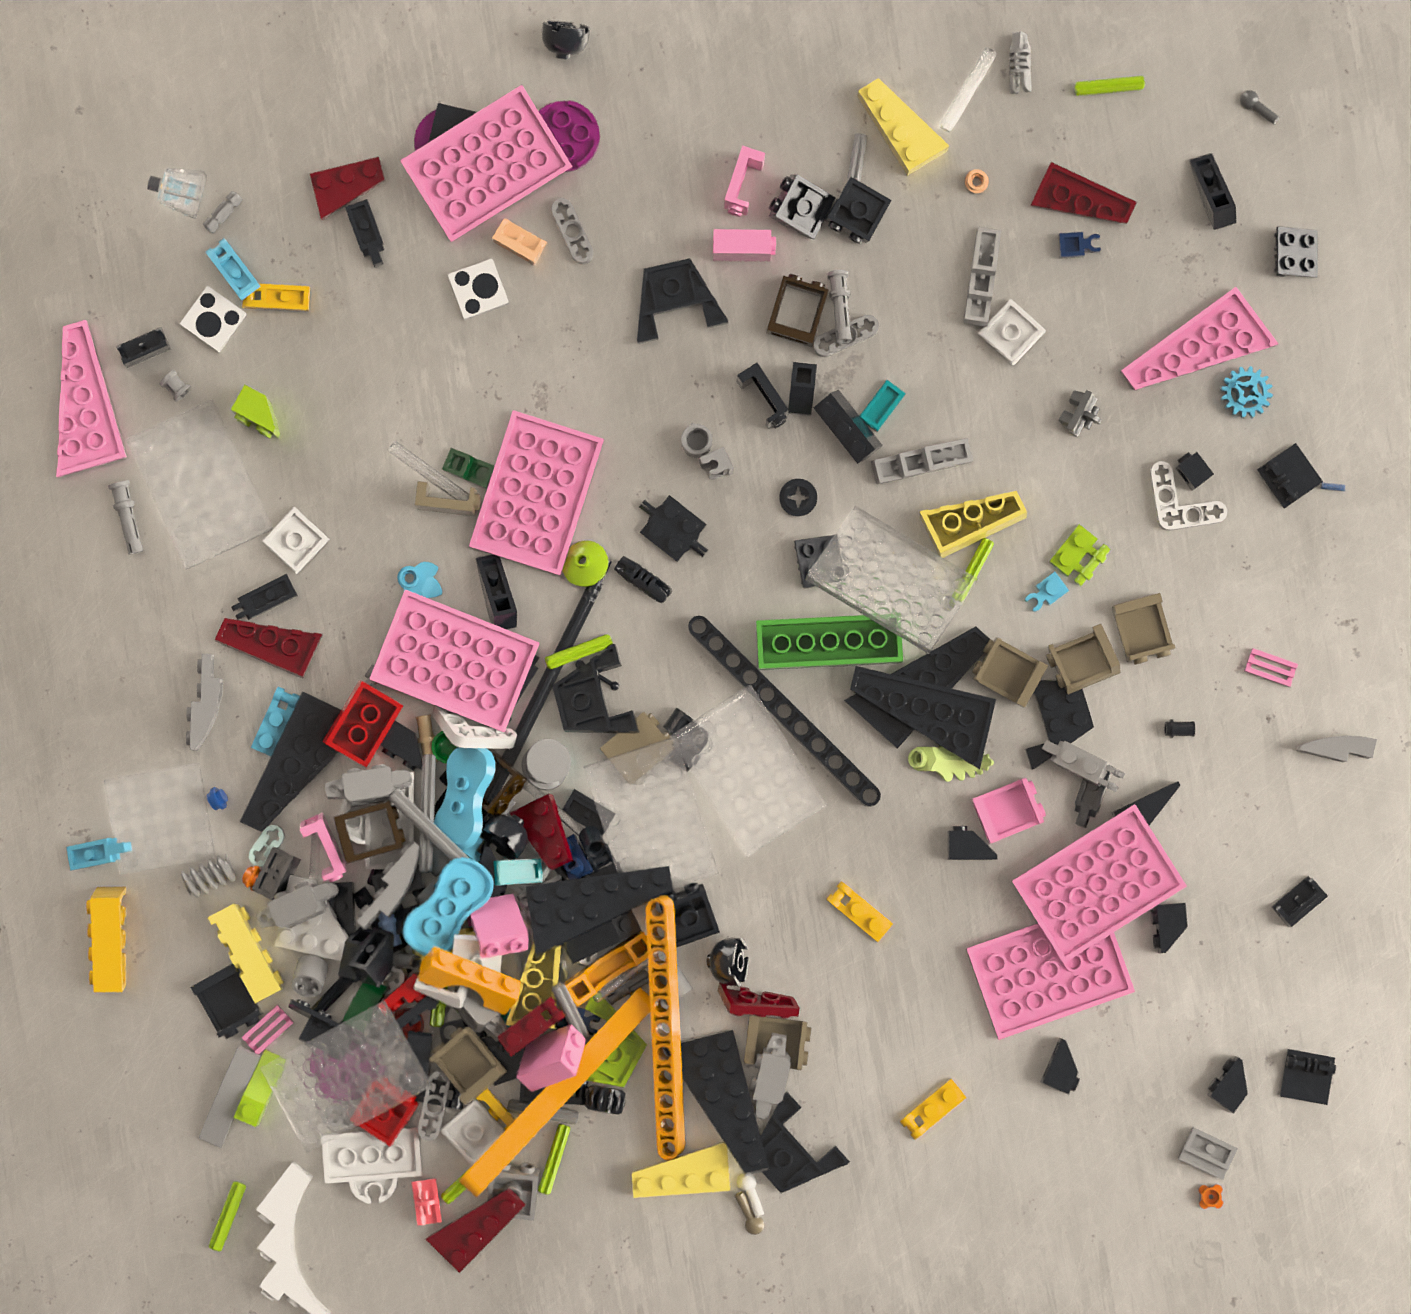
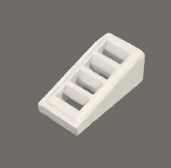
(448, 997)

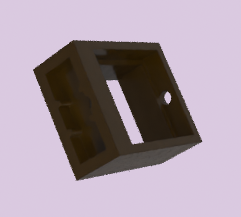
(789, 333)
(509, 790)
(392, 814)

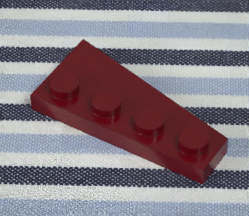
(1075, 194)
(276, 646)
(471, 1233)

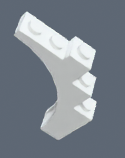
(278, 1245)

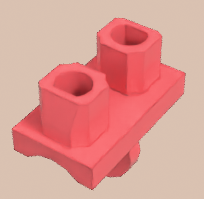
(426, 1201)

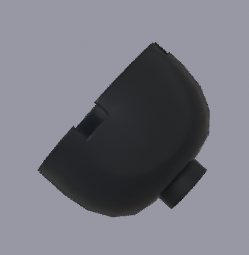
(564, 38)
(506, 834)
(728, 961)

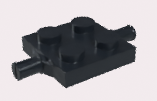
(673, 528)

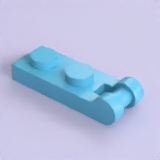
(233, 269)
(274, 721)

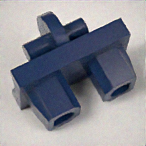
(579, 865)

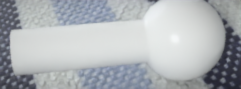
(747, 1184)

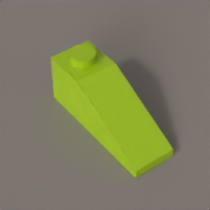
(256, 1094)

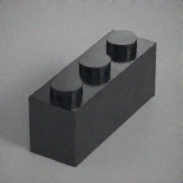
(847, 426)

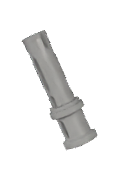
(839, 295)
(124, 505)

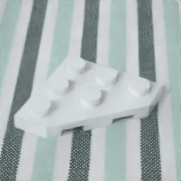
(316, 936)

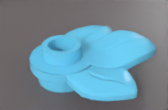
(423, 581)

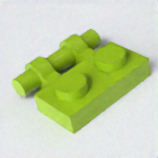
(1073, 551)

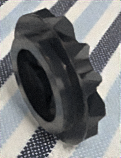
(789, 489)

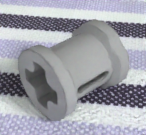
(175, 385)

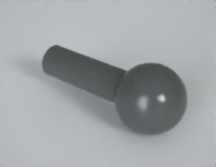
(1250, 100)

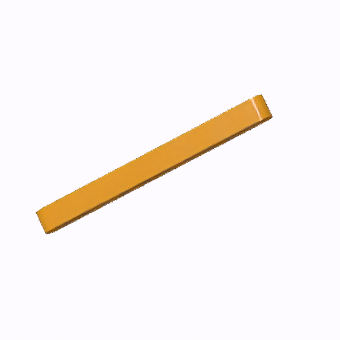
(659, 1037)
(556, 1095)

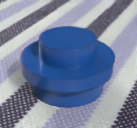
(217, 798)

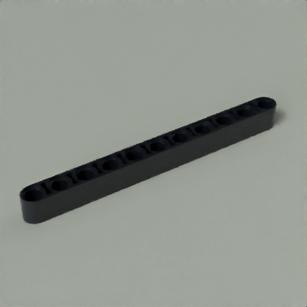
(795, 716)

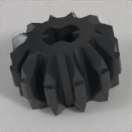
(605, 1099)

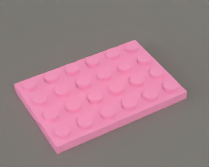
(486, 163)
(536, 493)
(454, 660)
(1099, 883)
(1031, 986)

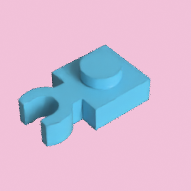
(1049, 590)

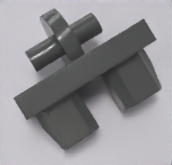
(1084, 415)

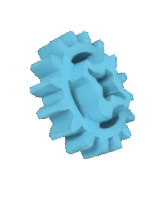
(1256, 398)

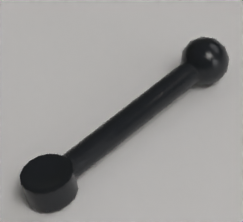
(613, 685)

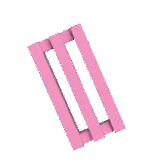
(1293, 666)
(252, 1043)

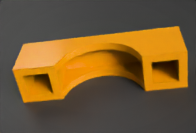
(607, 967)
(447, 969)

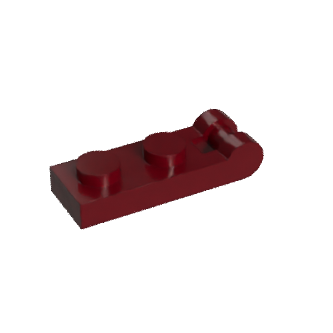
(530, 1027)

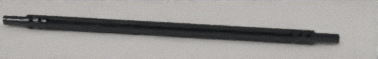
(543, 688)

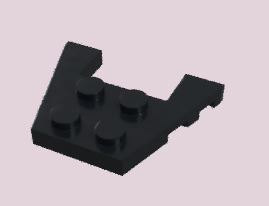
(674, 288)
(583, 702)
(1063, 716)
(786, 1158)

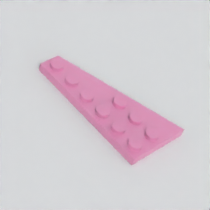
(1210, 338)
(86, 416)

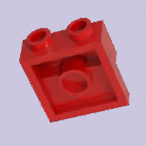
(405, 991)
(390, 1123)

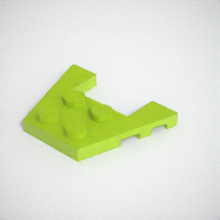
(623, 1060)

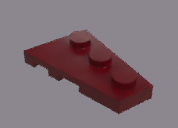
(344, 183)
(545, 830)
(761, 1005)

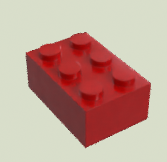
(363, 723)

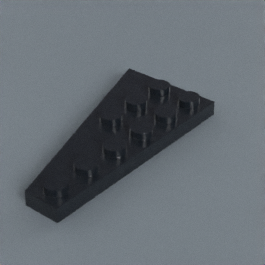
(940, 667)
(942, 714)
(294, 762)
(584, 904)
(719, 1085)

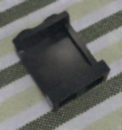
(756, 375)
(227, 1001)

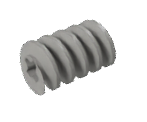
(208, 876)

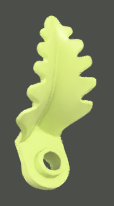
(945, 763)

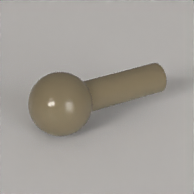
(752, 1224)

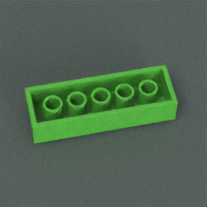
(825, 643)

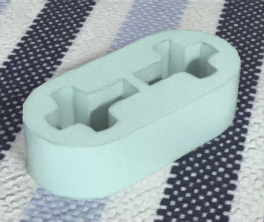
(261, 842)

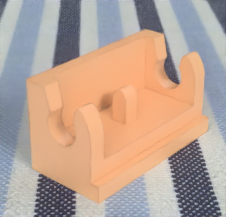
(519, 241)

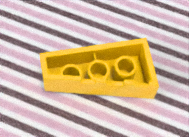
(107, 939)

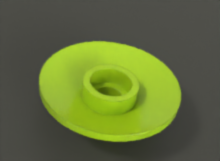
(589, 572)

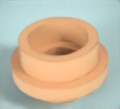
(976, 174)

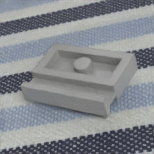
(1207, 1153)

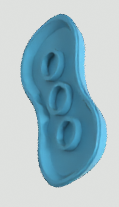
(467, 779)
(459, 892)

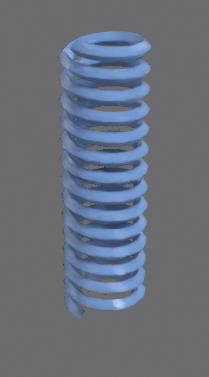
(1328, 488)

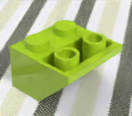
(255, 409)

